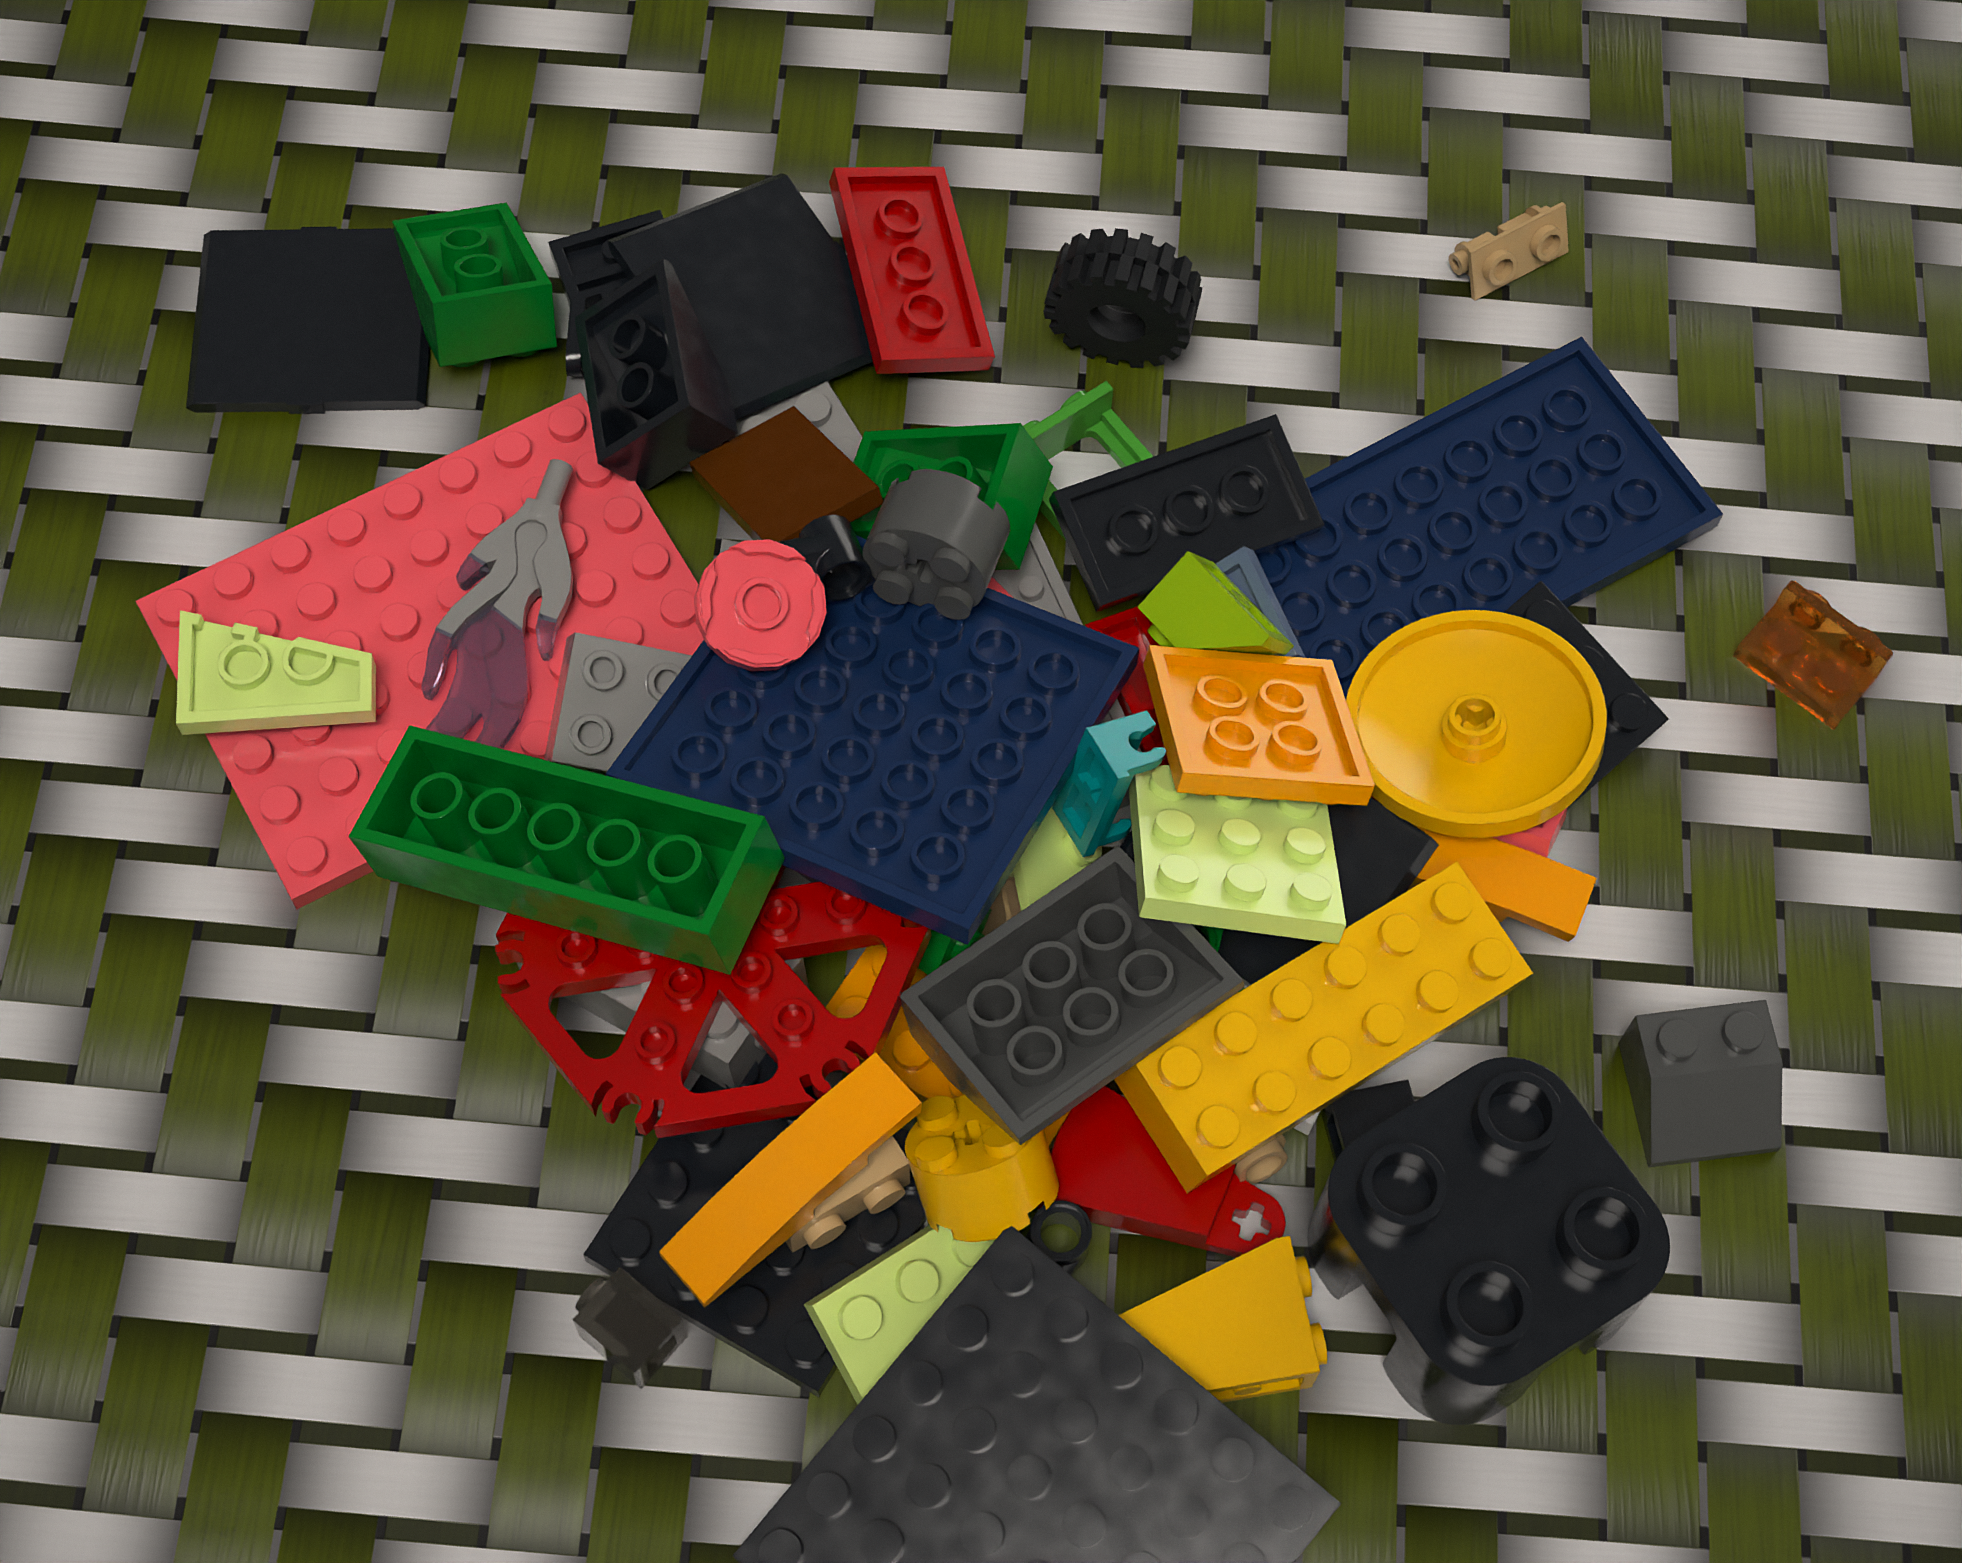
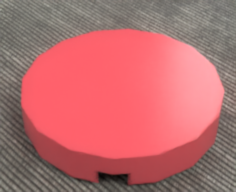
(760, 605)

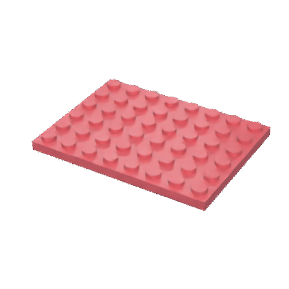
(382, 581)

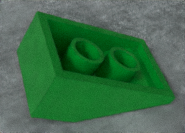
(476, 285)
(994, 457)

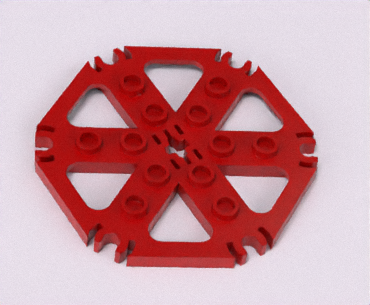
(685, 999)

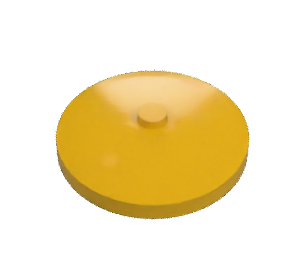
(1477, 723)

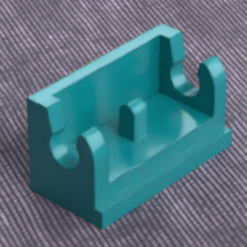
(1100, 779)

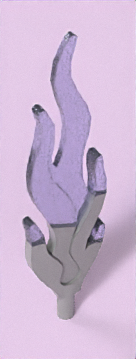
(488, 624)

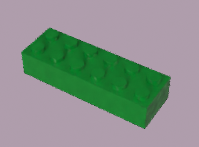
(570, 848)

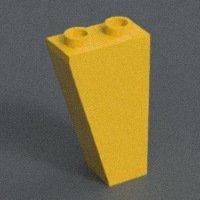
(1240, 1325)

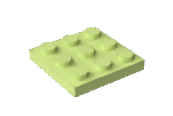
(1234, 861)

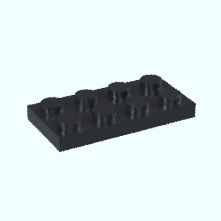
(1196, 499)

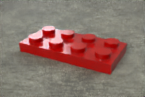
(911, 270)

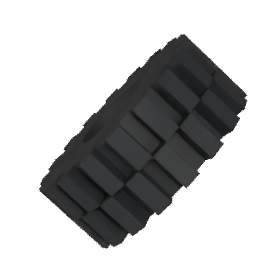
(1123, 298)

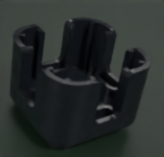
(1488, 1236)

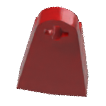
(1125, 1183)

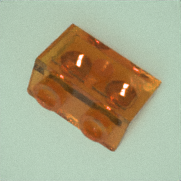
(1814, 654)

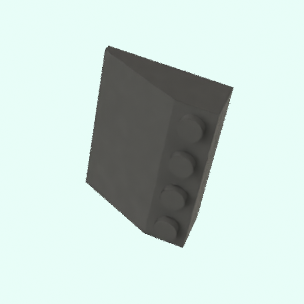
(1064, 998)

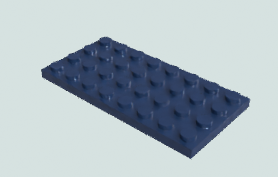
(1483, 501)

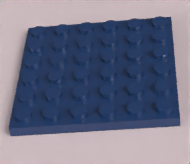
(897, 747)

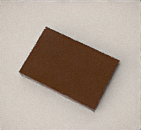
(784, 478)

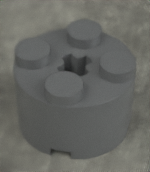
(935, 543)

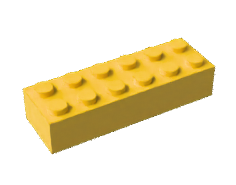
(1322, 1026)

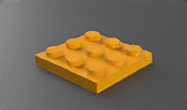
(1256, 726)

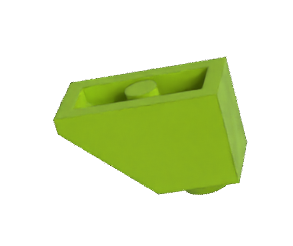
(1207, 611)

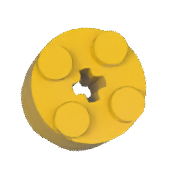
(974, 1172)

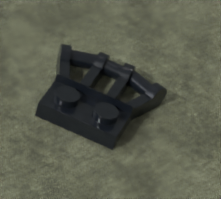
(590, 273)

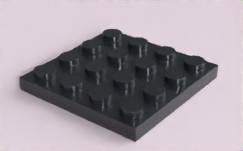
(765, 1307)

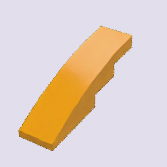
(1516, 882)
(790, 1179)

